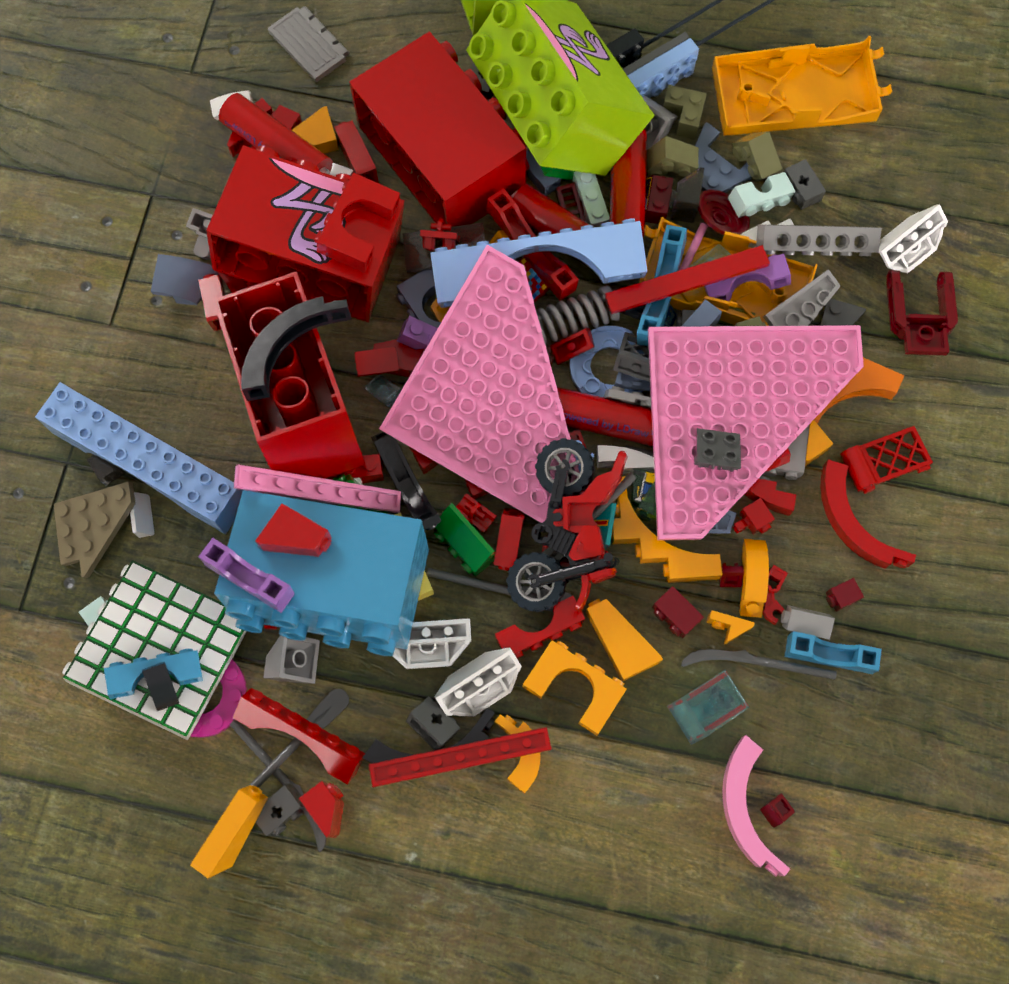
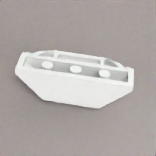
(913, 239)
(435, 643)
(479, 683)

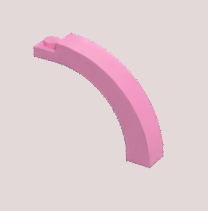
(736, 810)

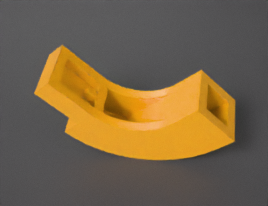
(755, 578)
(528, 766)

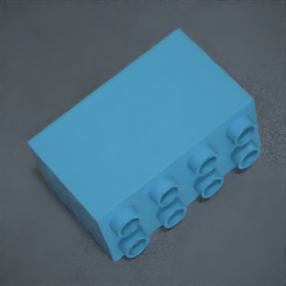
(353, 591)

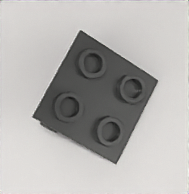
(718, 450)

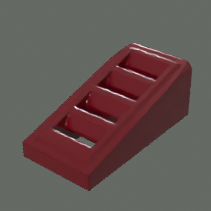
(570, 188)

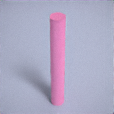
(694, 246)

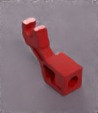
(778, 576)

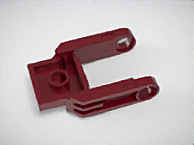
(923, 332)

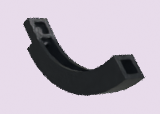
(279, 334)
(405, 481)
(379, 752)

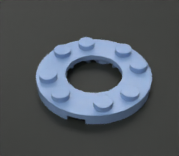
(580, 368)

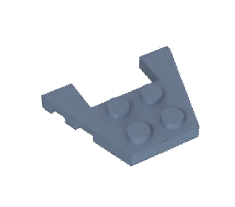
(718, 172)

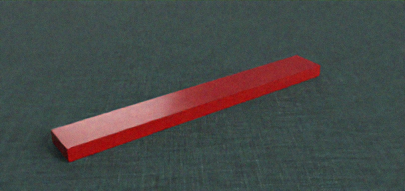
(687, 279)
(459, 757)

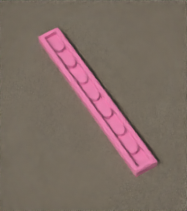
(316, 489)

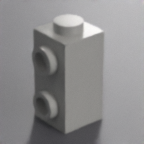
(807, 621)

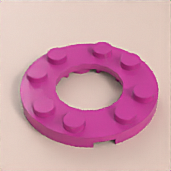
(221, 716)

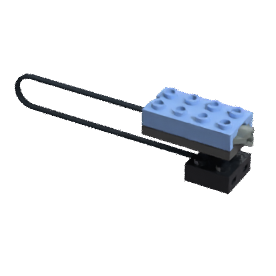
(668, 62)

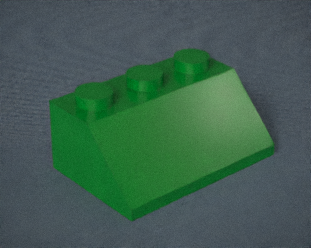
(464, 541)

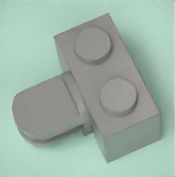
(198, 223)

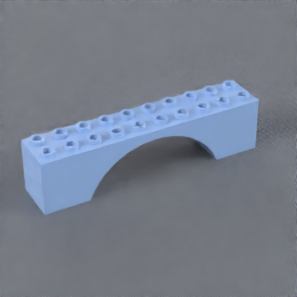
(610, 250)
(142, 455)

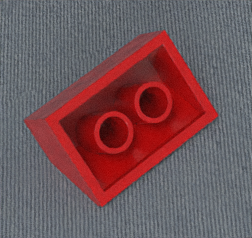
(325, 807)

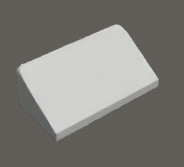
(142, 516)

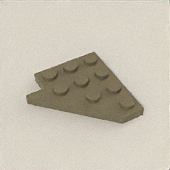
(90, 523)

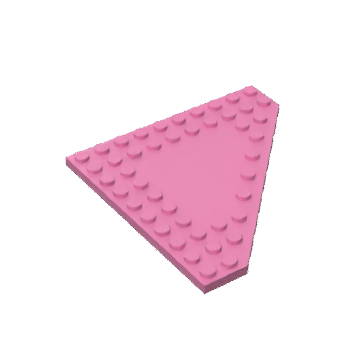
(739, 382)
(486, 390)

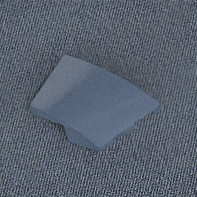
(179, 278)

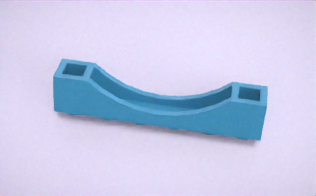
(668, 262)

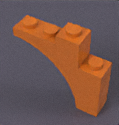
(869, 381)

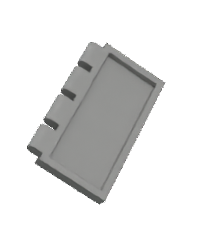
(309, 43)

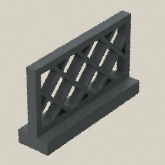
(630, 361)

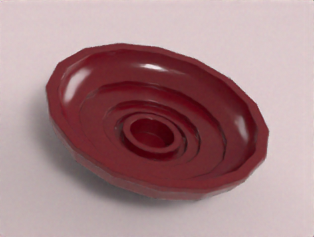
(719, 213)

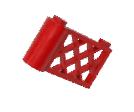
(863, 470)

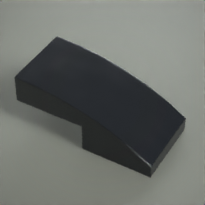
(160, 686)

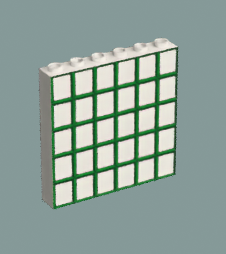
(149, 618)

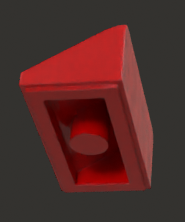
(572, 346)
(376, 361)

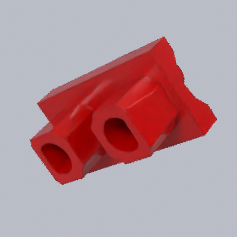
(429, 237)
(476, 513)

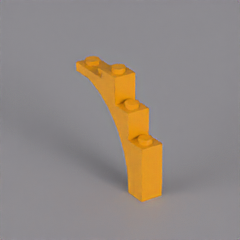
(680, 564)

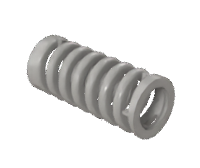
(577, 304)

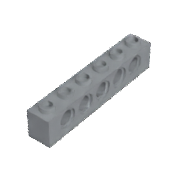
(868, 239)

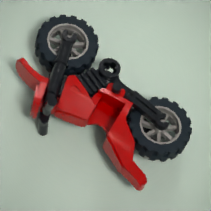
(566, 516)

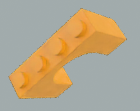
(557, 660)

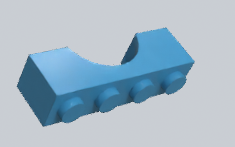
(849, 657)
(123, 678)

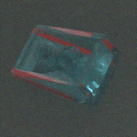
(708, 707)

